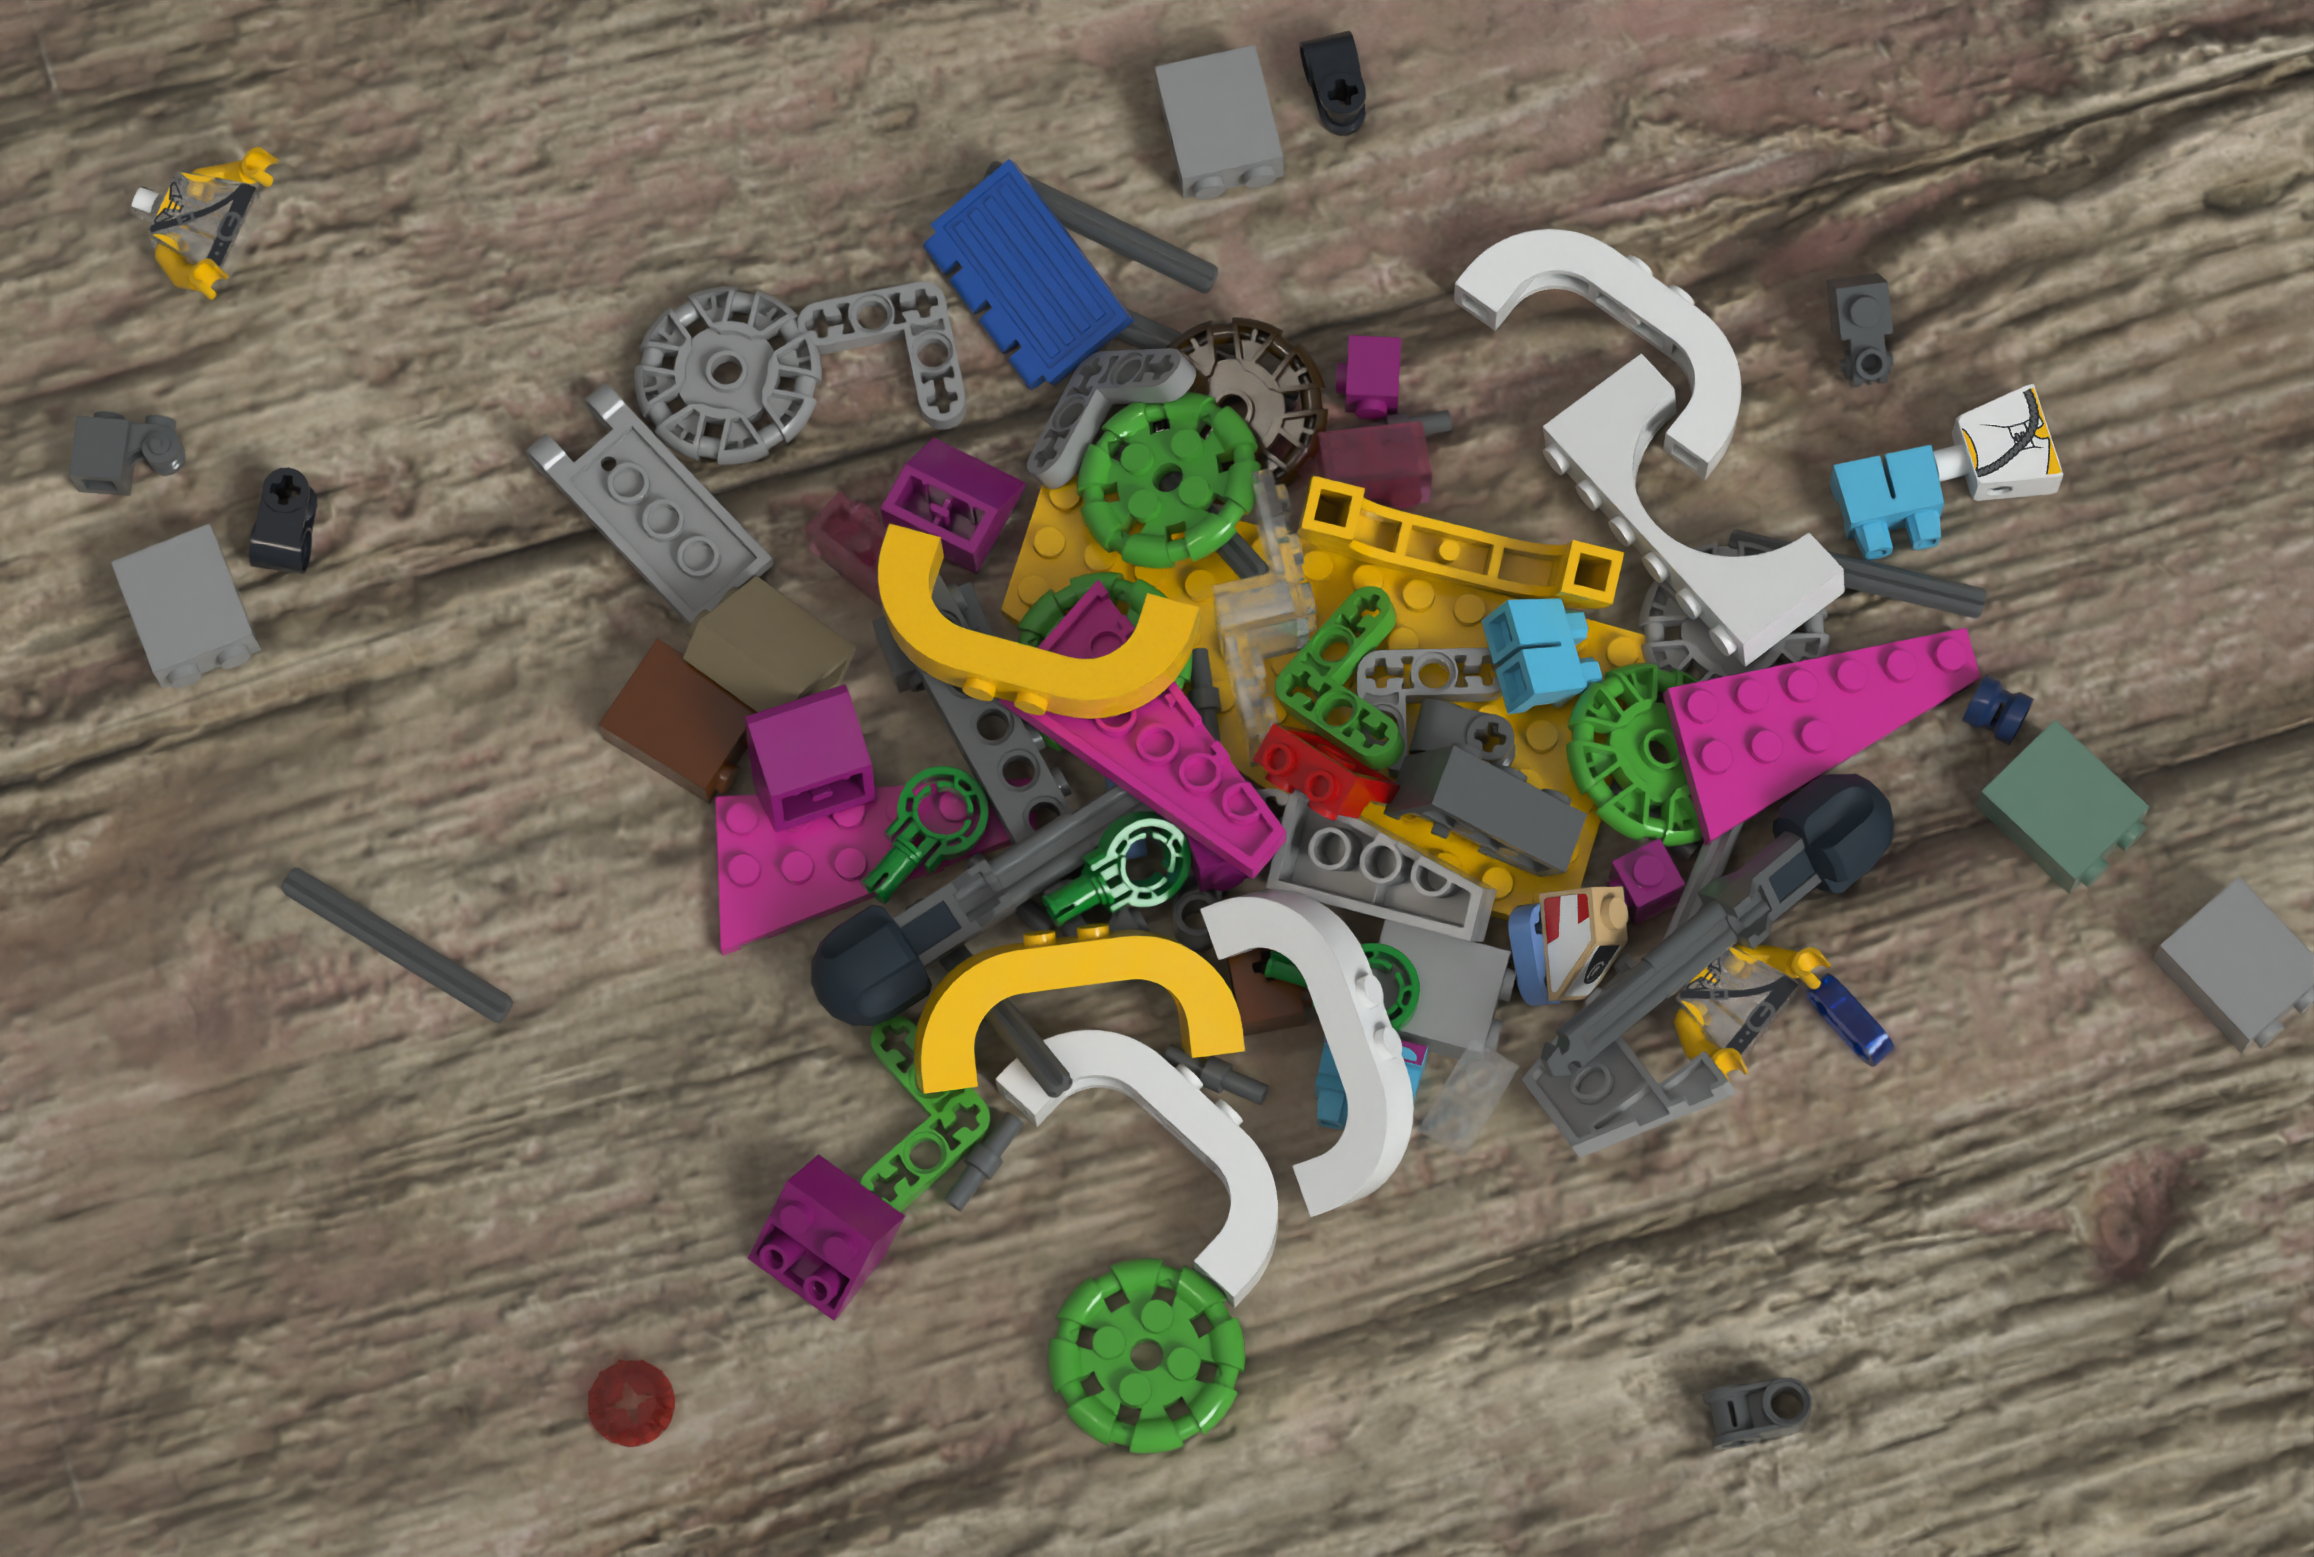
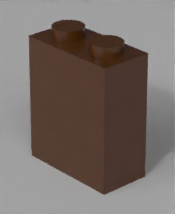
(679, 723)

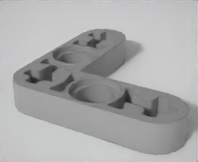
(918, 334)
(1093, 388)
(1393, 697)

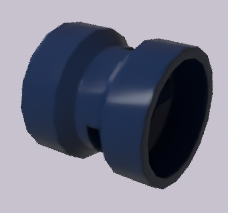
(1987, 703)

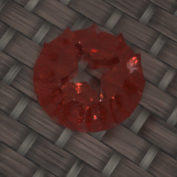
(653, 1414)

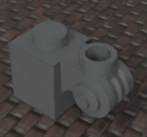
(1862, 317)
(111, 446)

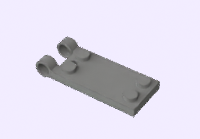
(653, 510)

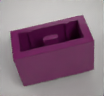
(953, 499)
(809, 758)
(825, 1236)

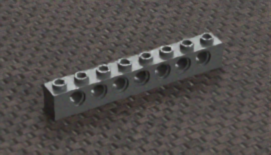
(990, 758)

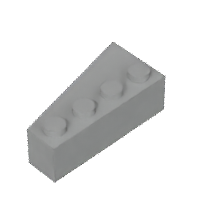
(1376, 874)

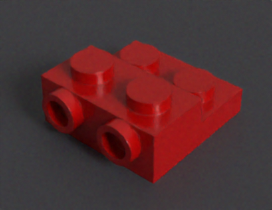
(1322, 772)

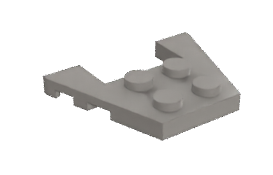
(1617, 1095)

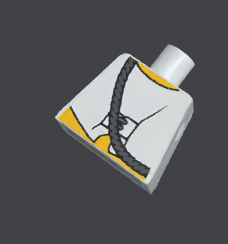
(2003, 449)

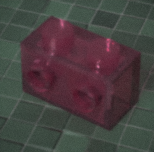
(1382, 459)
(850, 542)

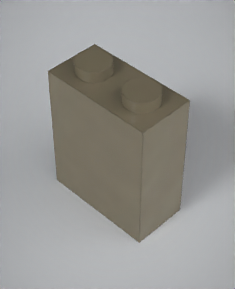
(766, 647)

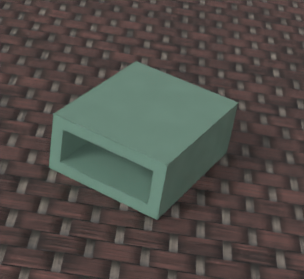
(2064, 808)

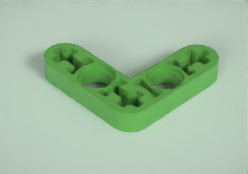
(1327, 678)
(941, 1111)

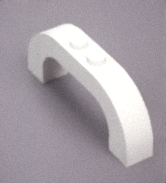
(1637, 300)
(1355, 1027)
(1206, 1129)

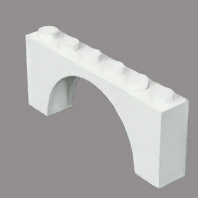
(1742, 598)

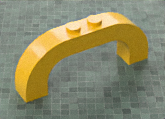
(1352, 526)
(1021, 673)
(1042, 962)

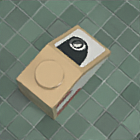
(1581, 938)

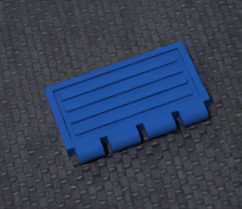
(1029, 273)

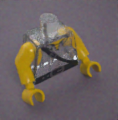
(205, 220)
(1739, 1000)

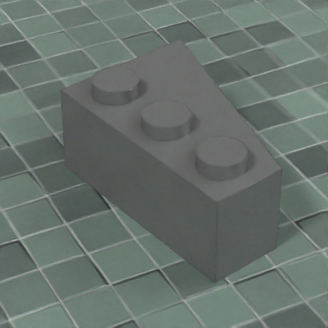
(1489, 807)

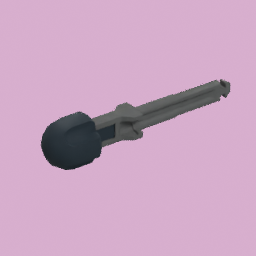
(1822, 841)
(878, 963)

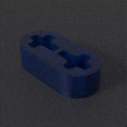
(1850, 1020)

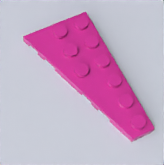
(1785, 725)
(1160, 749)
(816, 867)

